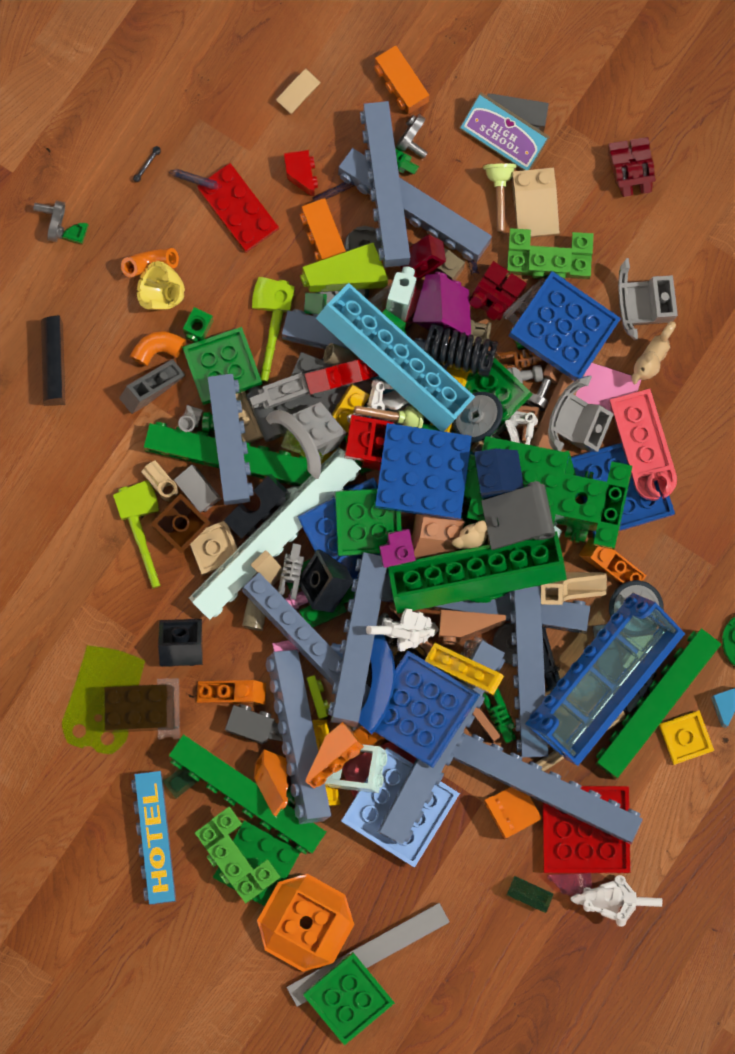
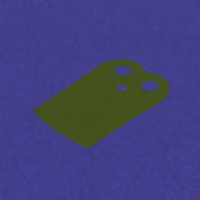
(99, 669)

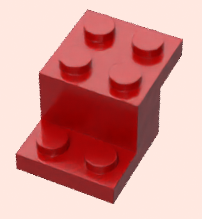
(366, 441)

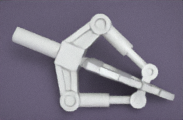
(378, 400)
(516, 419)
(410, 631)
(610, 897)

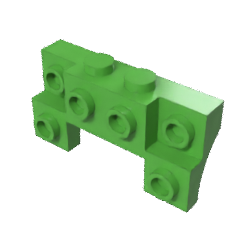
(541, 261)
(231, 861)

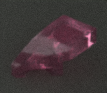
(571, 883)

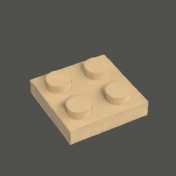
(213, 547)

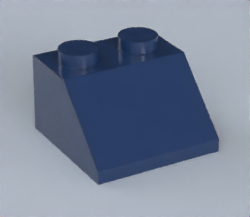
(498, 472)

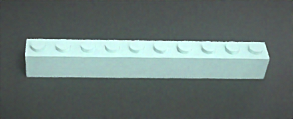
(273, 534)

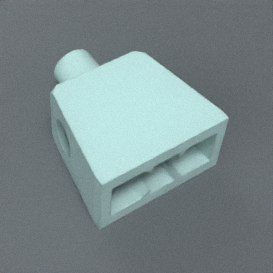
(401, 293)

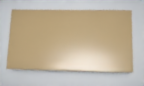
(268, 567)

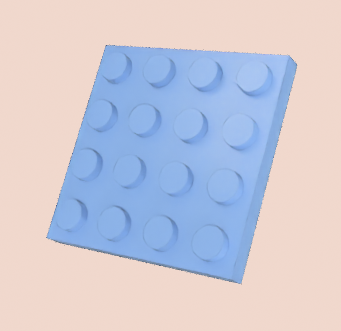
(370, 809)

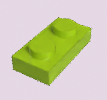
(316, 688)

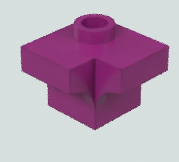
(397, 549)

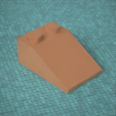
(434, 535)
(460, 625)

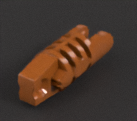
(520, 358)

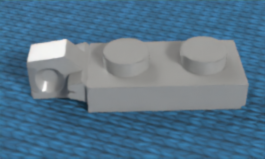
(280, 392)

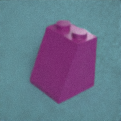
(443, 304)

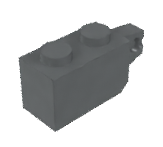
(252, 725)

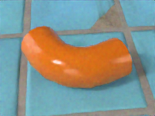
(136, 264)
(155, 343)

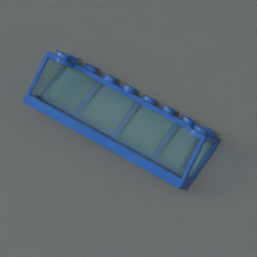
(605, 678)

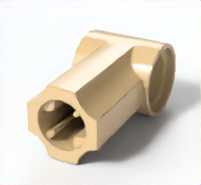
(160, 480)

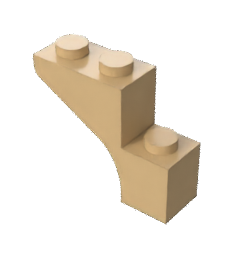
(576, 586)

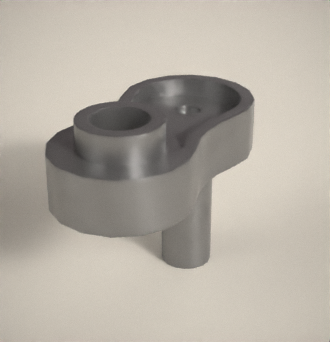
(414, 124)
(55, 229)
(539, 400)

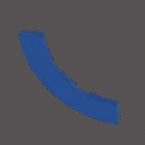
(382, 685)

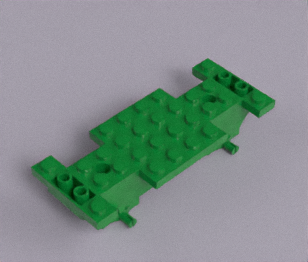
(548, 466)

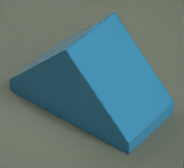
(724, 706)

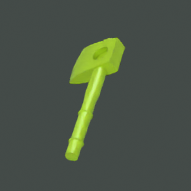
(275, 297)
(132, 504)

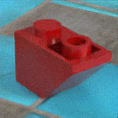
(299, 170)

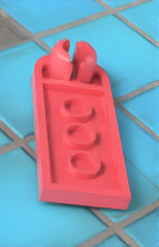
(644, 444)

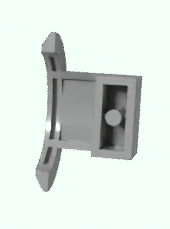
(645, 301)
(577, 420)
(314, 431)

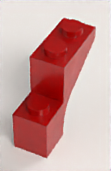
(338, 376)

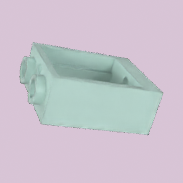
(375, 777)

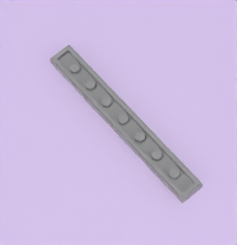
(379, 947)

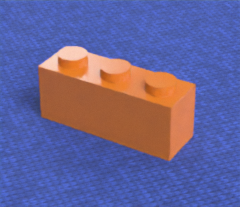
(401, 80)
(321, 229)

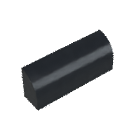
(53, 361)

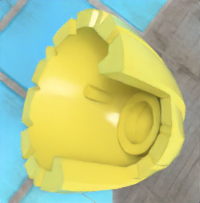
(160, 287)

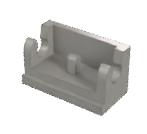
(197, 489)

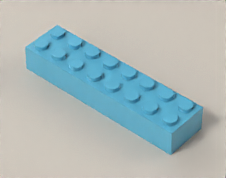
(395, 357)

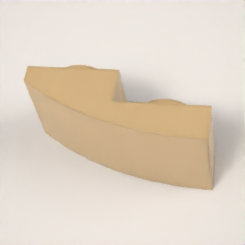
(298, 91)

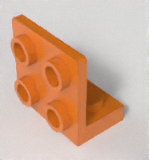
(512, 811)

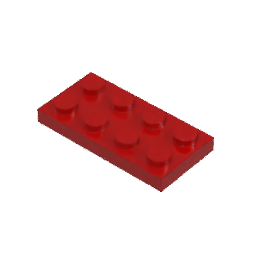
(238, 208)

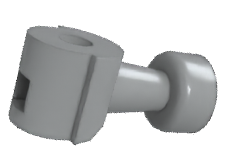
(536, 373)
(190, 419)

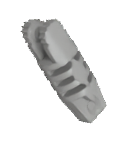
(291, 571)

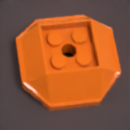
(281, 922)

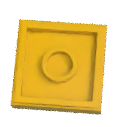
(686, 737)

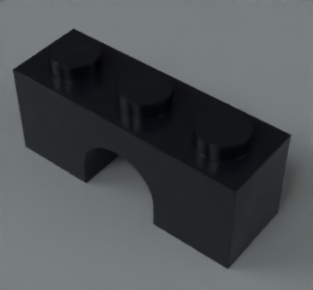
(243, 520)

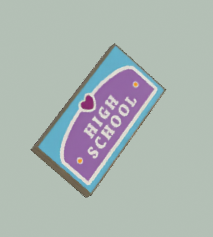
(504, 132)

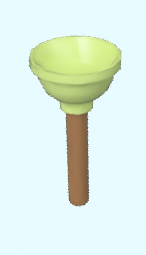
(499, 175)
(408, 416)

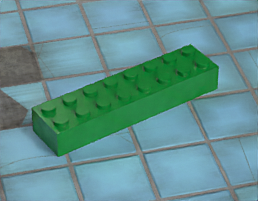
(476, 573)

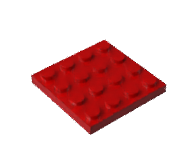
(581, 848)

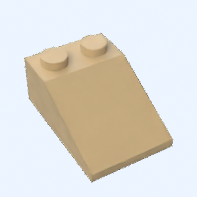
(536, 201)

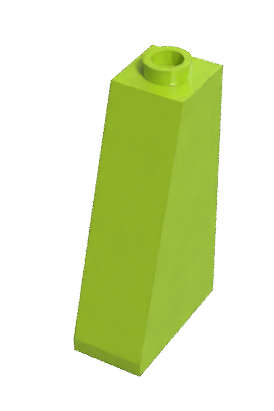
(358, 267)

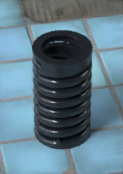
(458, 354)

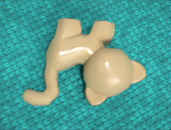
(649, 362)
(472, 536)

